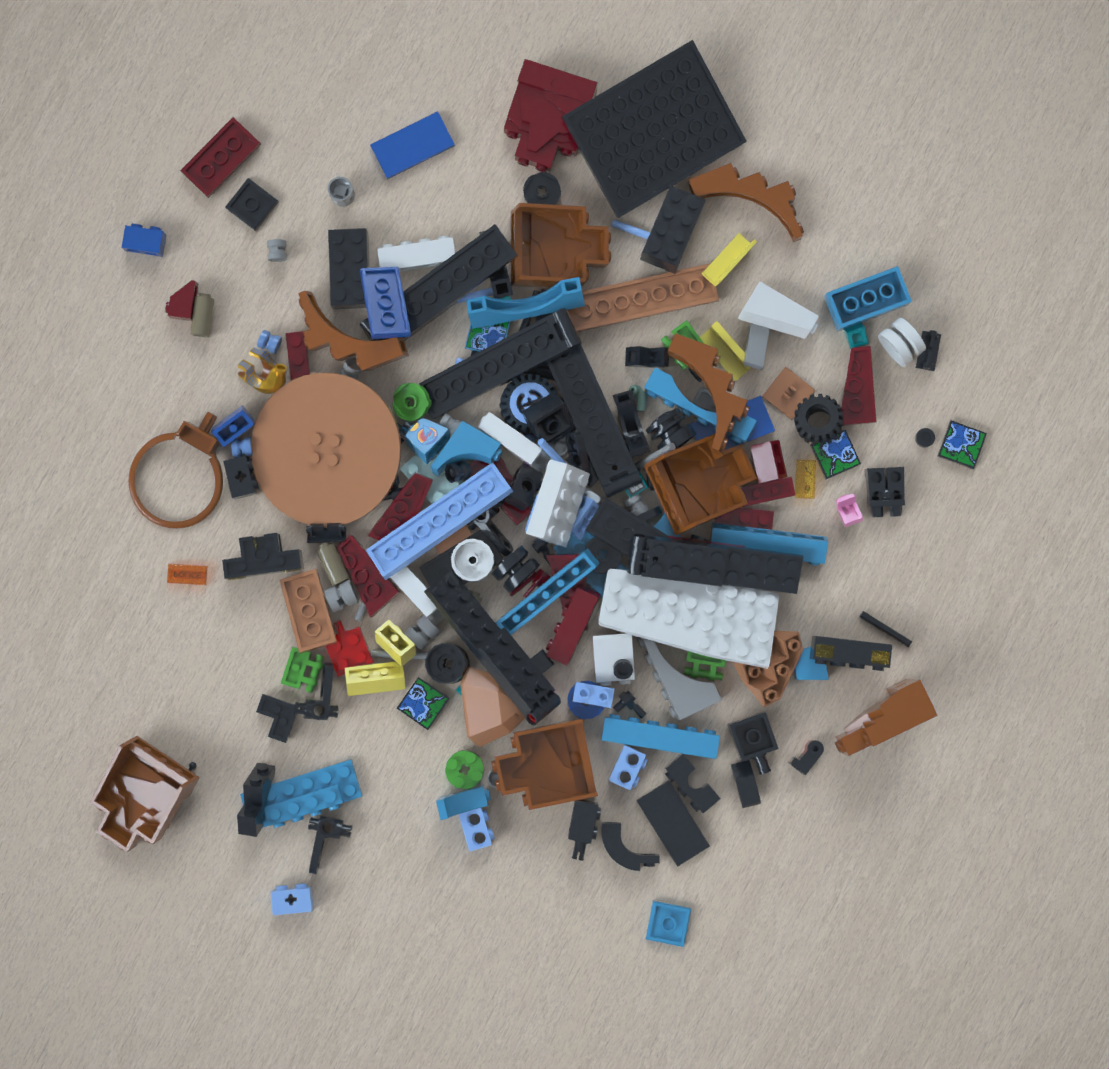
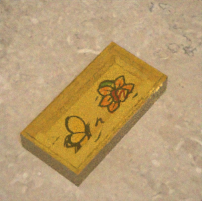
(805, 479)

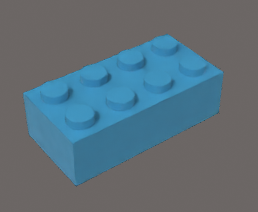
(867, 298)

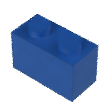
(144, 240)
(233, 426)

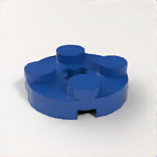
(580, 710)

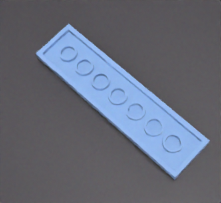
(439, 521)

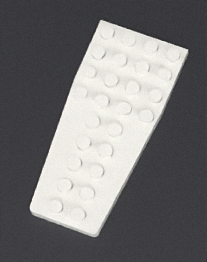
(695, 617)

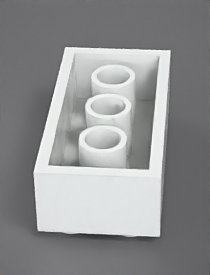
(558, 503)

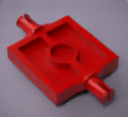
(349, 650)

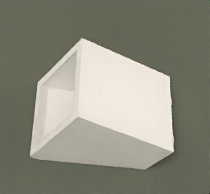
(608, 650)

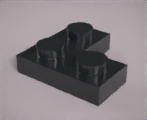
(283, 716)

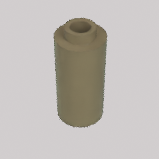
(202, 315)
(332, 564)

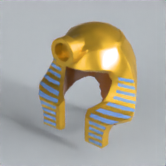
(272, 377)

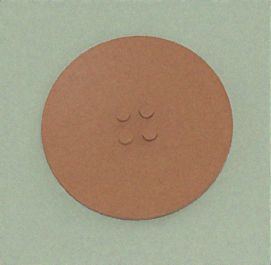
(326, 449)

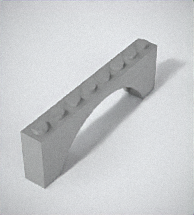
(683, 693)

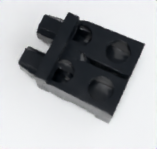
(885, 489)

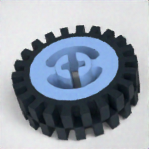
(521, 387)

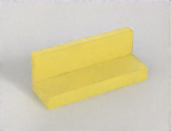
(727, 259)
(731, 354)
(374, 678)

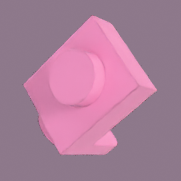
(849, 510)

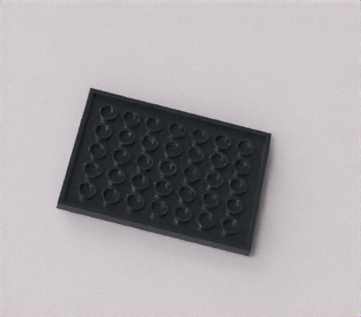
(654, 129)

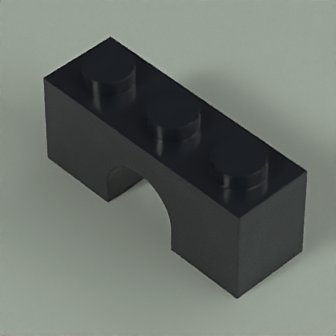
(702, 797)

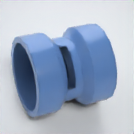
(269, 342)
(241, 447)

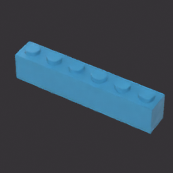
(810, 546)
(548, 592)
(660, 737)

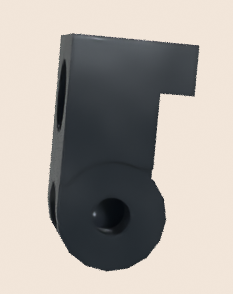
(808, 758)

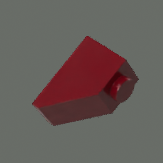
(182, 302)

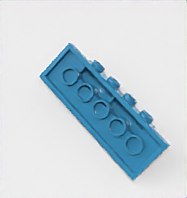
(310, 794)

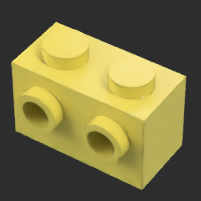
(395, 643)

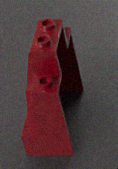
(537, 110)

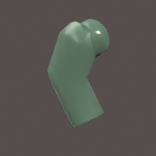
(641, 397)

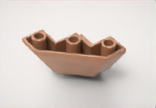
(771, 683)
(487, 708)

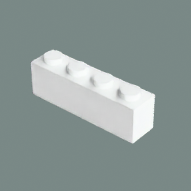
(416, 255)

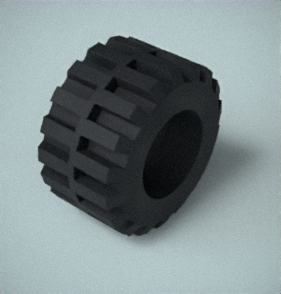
(814, 405)

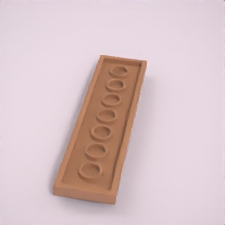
(643, 298)

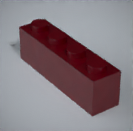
(573, 624)

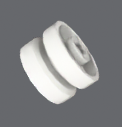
(901, 342)
(462, 565)

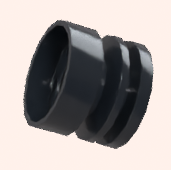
(670, 430)
(436, 661)

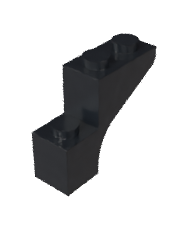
(255, 796)

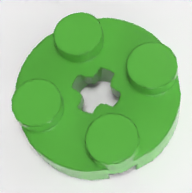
(401, 401)
(454, 764)

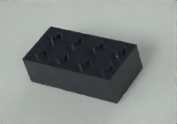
(672, 229)
(346, 257)

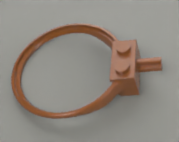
(203, 441)

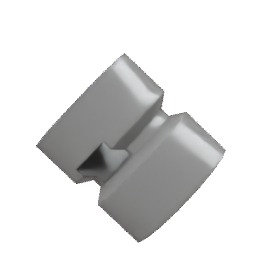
(341, 191)
(341, 596)
(422, 632)

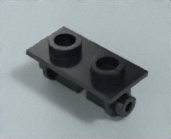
(928, 358)
(333, 533)

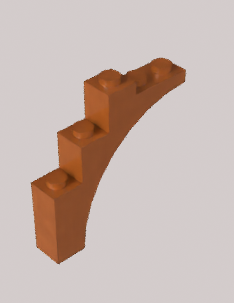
(776, 199)
(324, 334)
(701, 360)

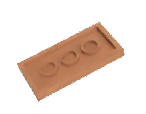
(308, 611)

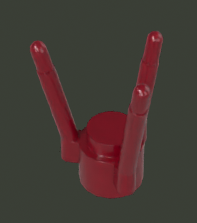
(538, 579)

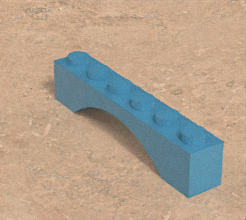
(490, 311)
(663, 386)

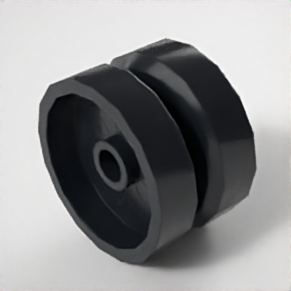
(513, 566)

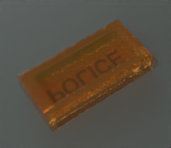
(187, 574)

